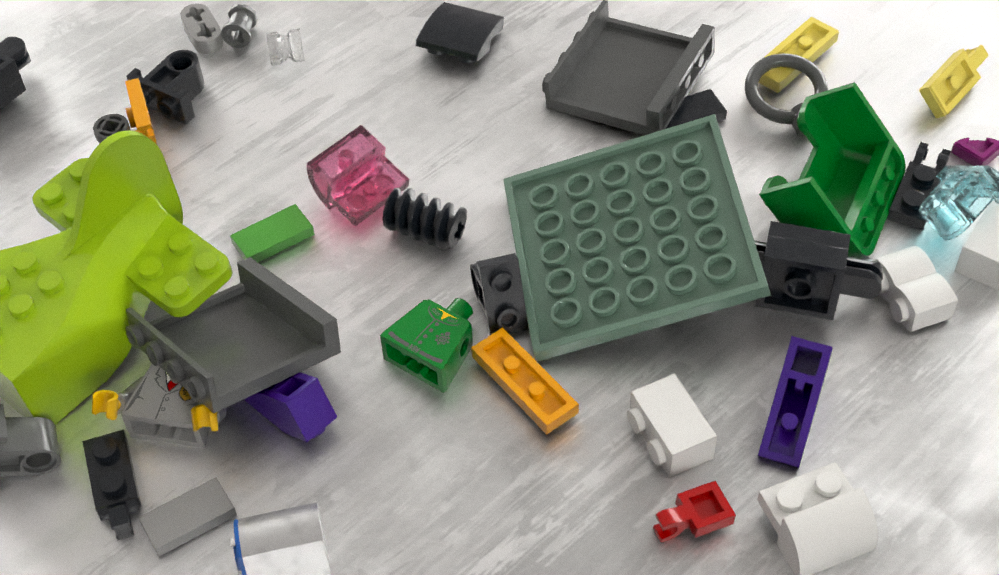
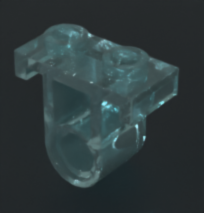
(960, 198)

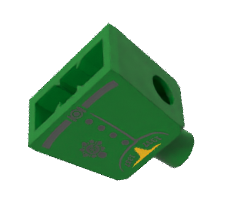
(430, 341)

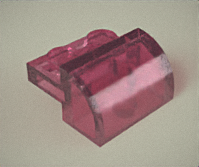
(355, 175)

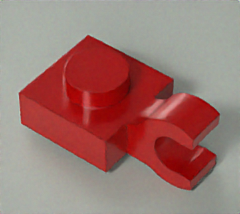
(699, 509)

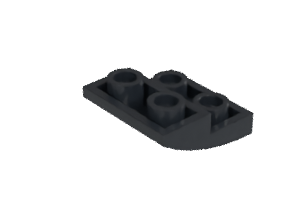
(459, 32)

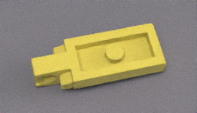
(953, 80)

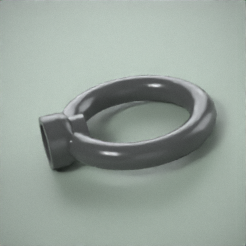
(775, 61)

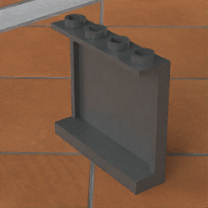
(627, 73)
(238, 339)

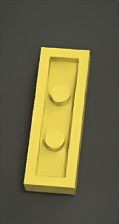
(806, 41)

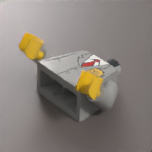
(159, 410)

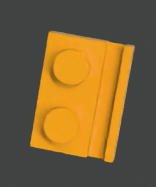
(138, 112)

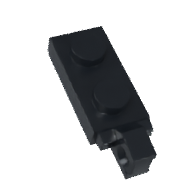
(113, 481)

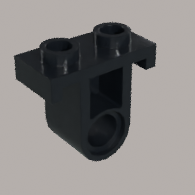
(172, 85)
(500, 293)

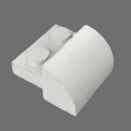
(820, 519)

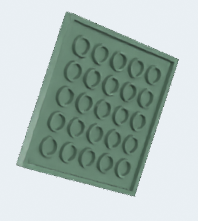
(632, 238)

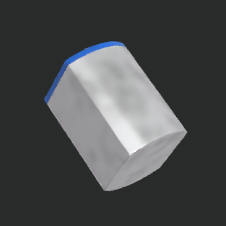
(281, 543)

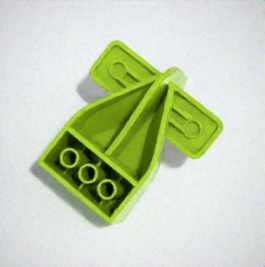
(114, 253)

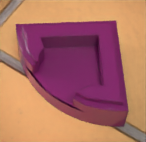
(976, 151)

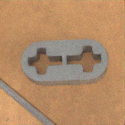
(197, 30)

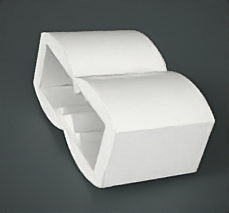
(915, 289)

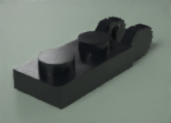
(916, 187)

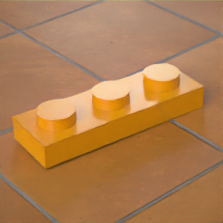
(525, 380)

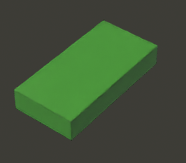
(273, 234)

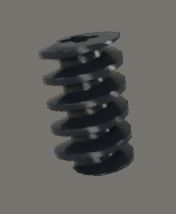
(424, 220)

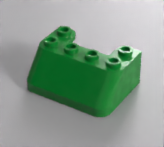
(848, 173)

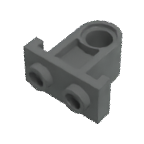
(27, 446)

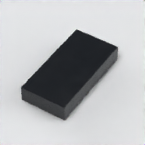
(697, 107)

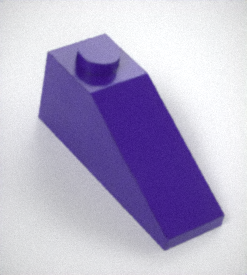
(795, 401)
(295, 406)

